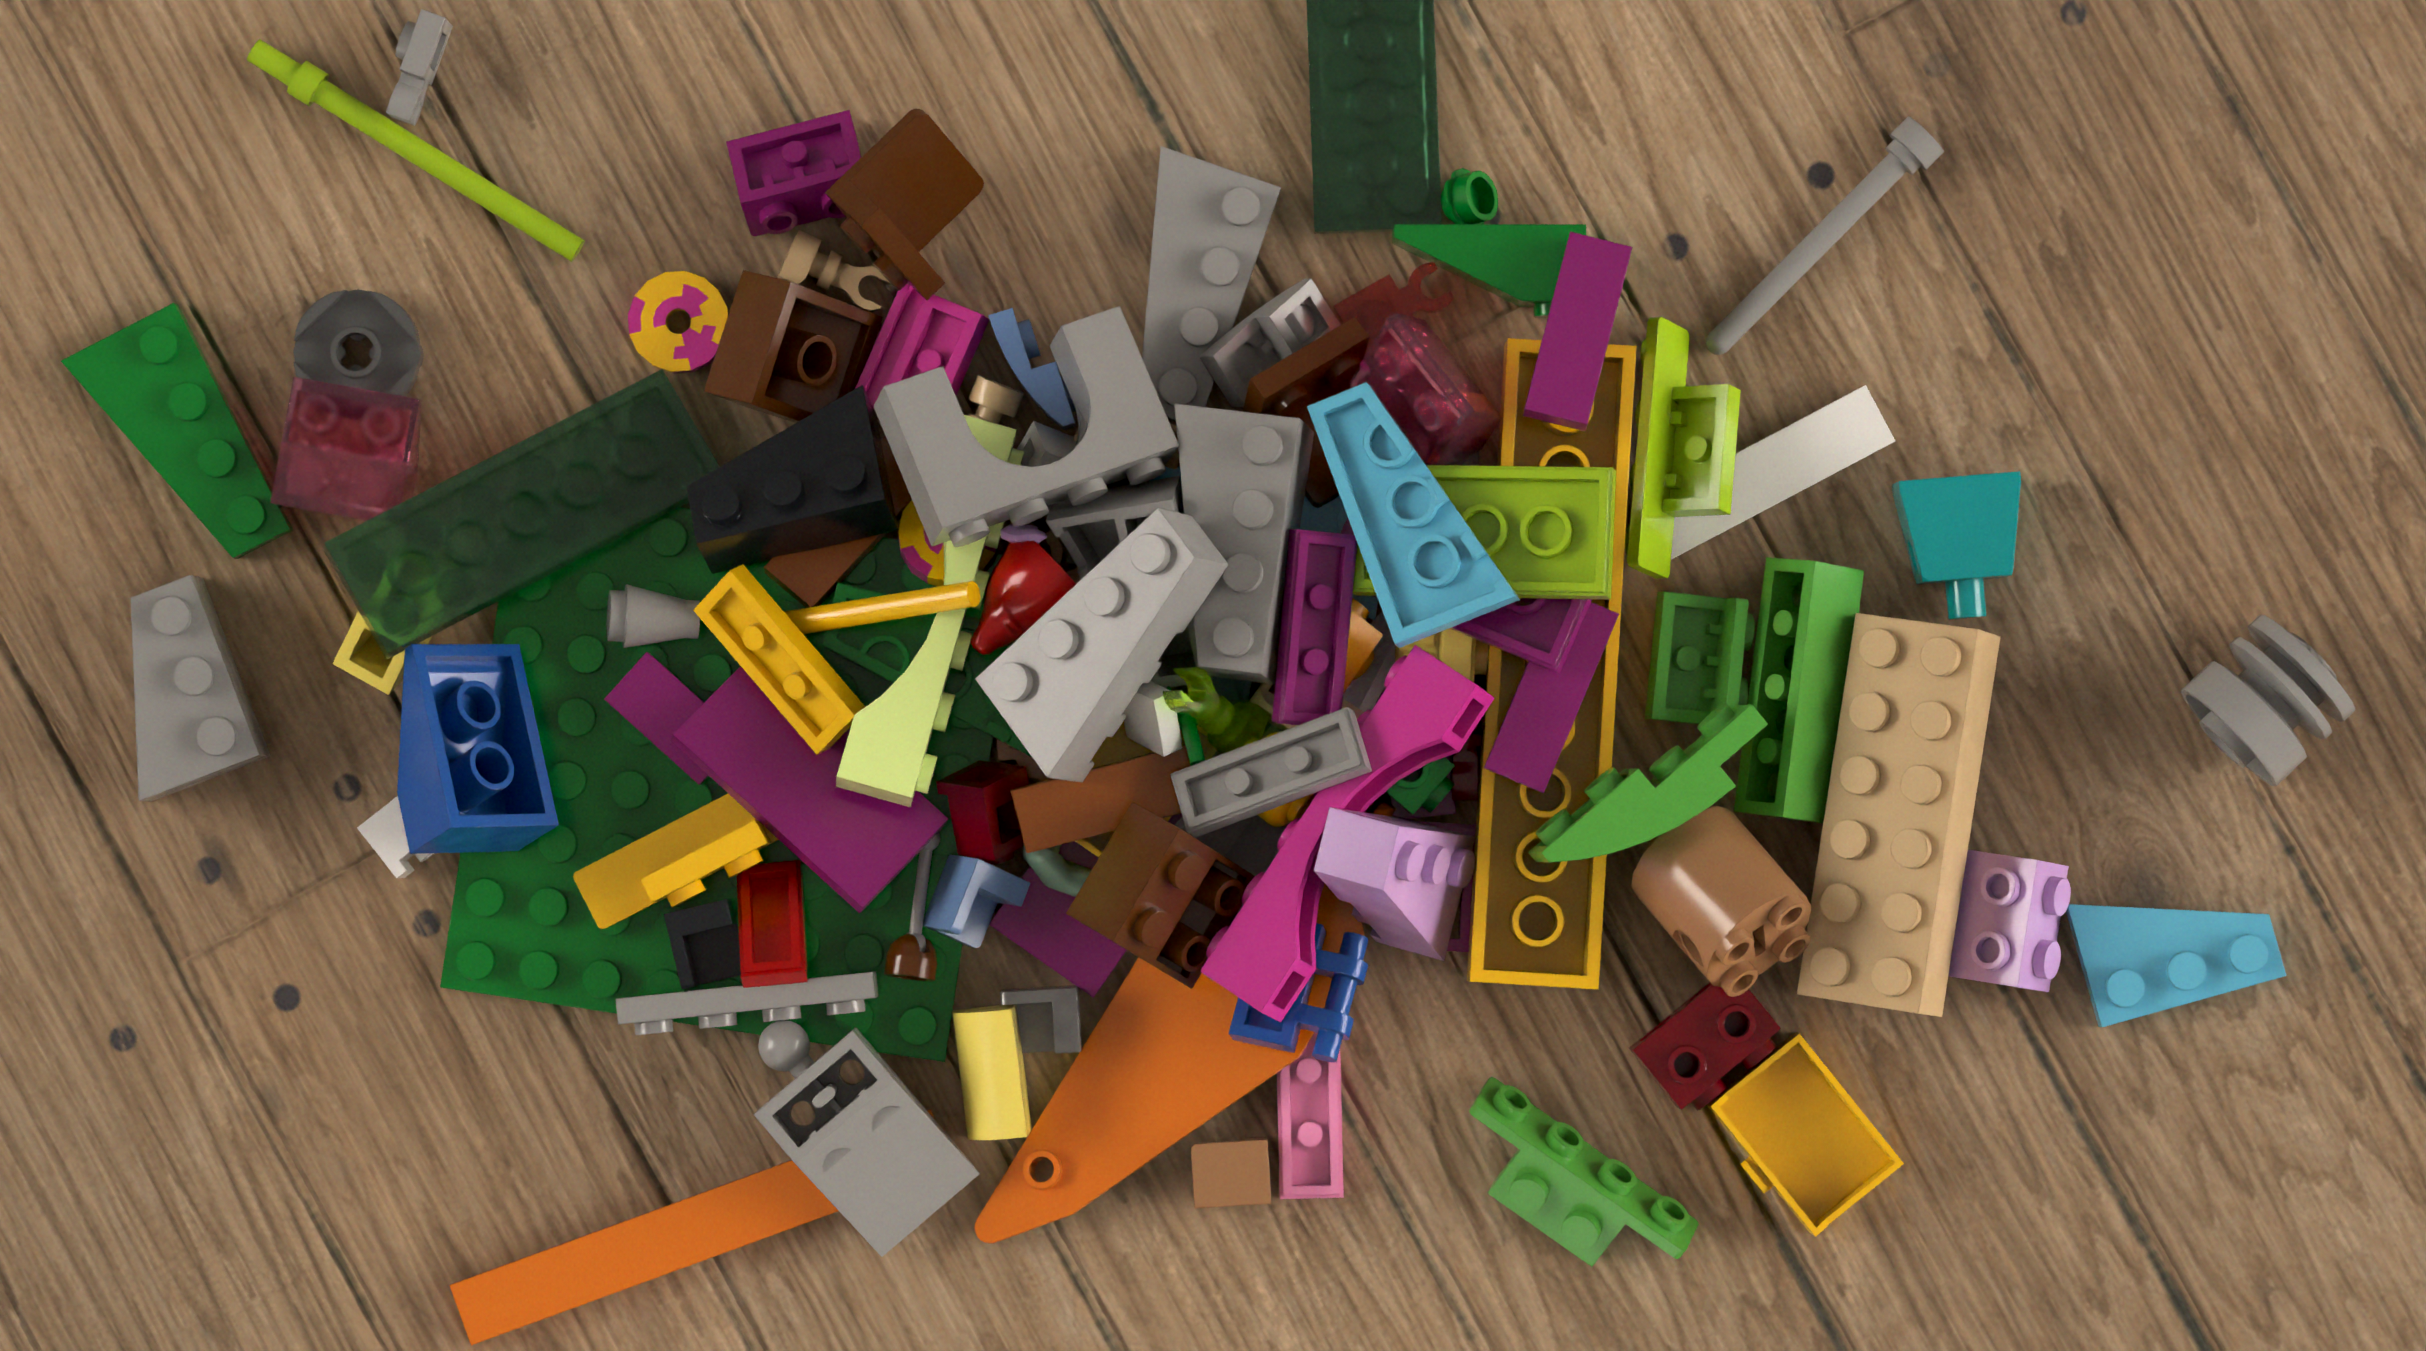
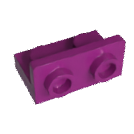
(789, 169)

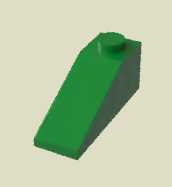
(1505, 259)

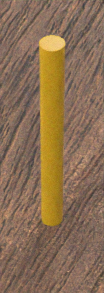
(886, 607)

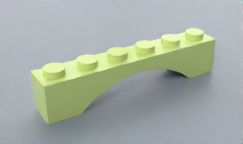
(892, 734)

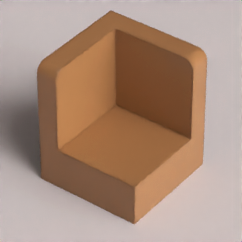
(1231, 1173)

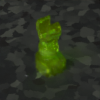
(1226, 724)

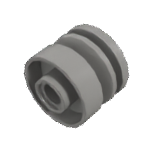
(2277, 691)

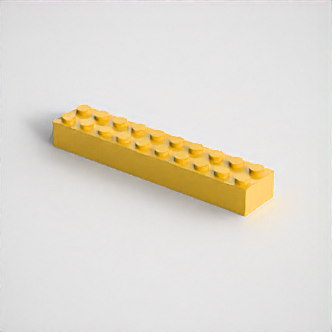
(1530, 916)

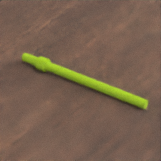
(311, 86)

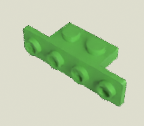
(1570, 1185)

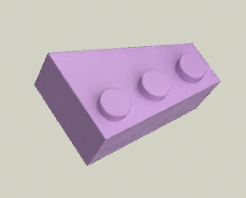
(1397, 876)

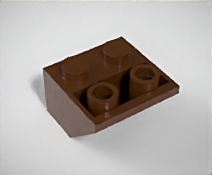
(1160, 894)

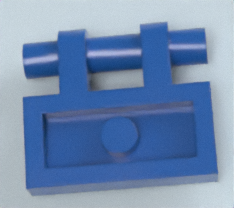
(1330, 1022)

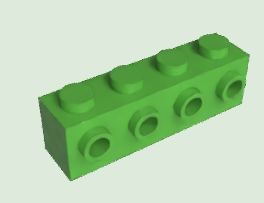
(1797, 687)

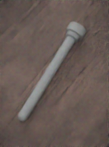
(1908, 152)

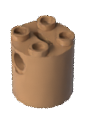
(1722, 899)

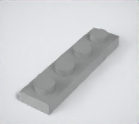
(719, 1005)

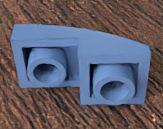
(1041, 383)

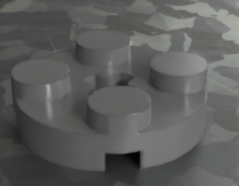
(359, 315)

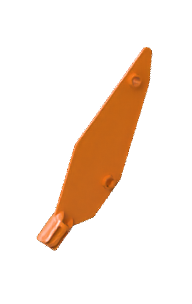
(1143, 1084)

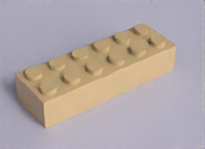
(1899, 814)

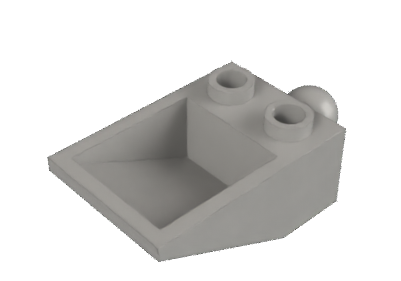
(870, 1140)

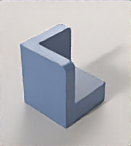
(968, 898)

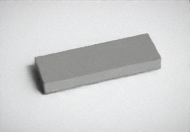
(1271, 772)

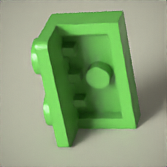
(1697, 656)

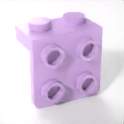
(2009, 921)

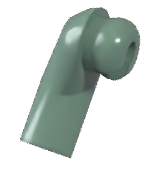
(1056, 871)

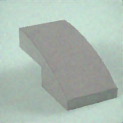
(1268, 337)

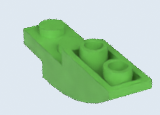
(1632, 810)

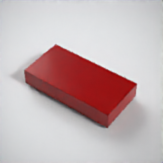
(772, 924)

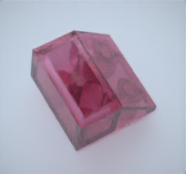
(1427, 391)
(347, 450)

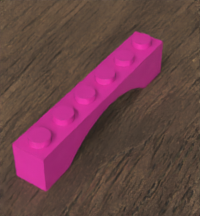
(1271, 942)

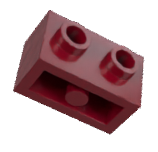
(1704, 1042)

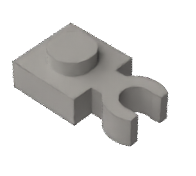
(421, 50)

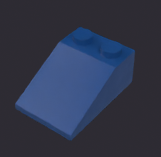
(470, 751)

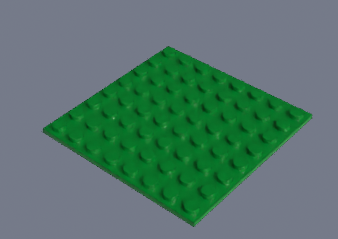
(519, 914)

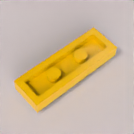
(779, 659)

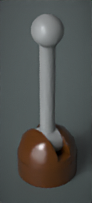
(912, 954)

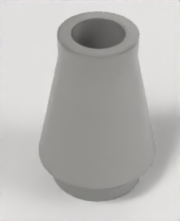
(649, 617)

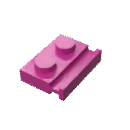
(921, 338)

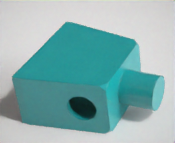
(1960, 533)

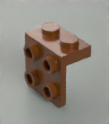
(904, 197)

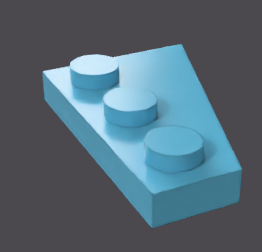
(2168, 957)

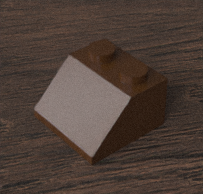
(789, 348)

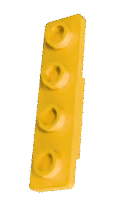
(673, 861)

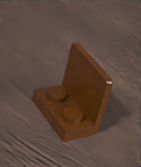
(1304, 379)

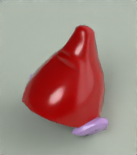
(1019, 589)

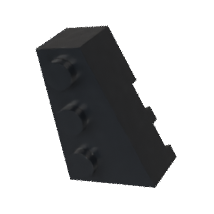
(797, 490)

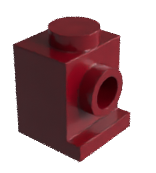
(984, 809)

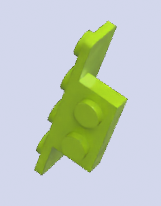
(1681, 449)

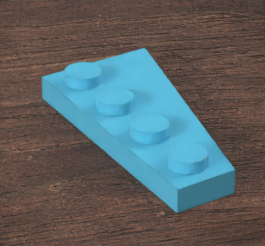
(1410, 534)

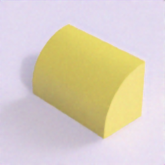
(992, 1072)

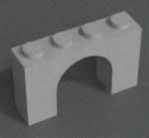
(967, 489)

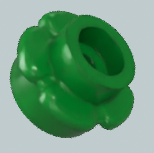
(1469, 197)

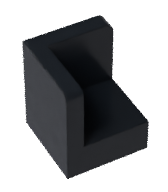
(705, 943)

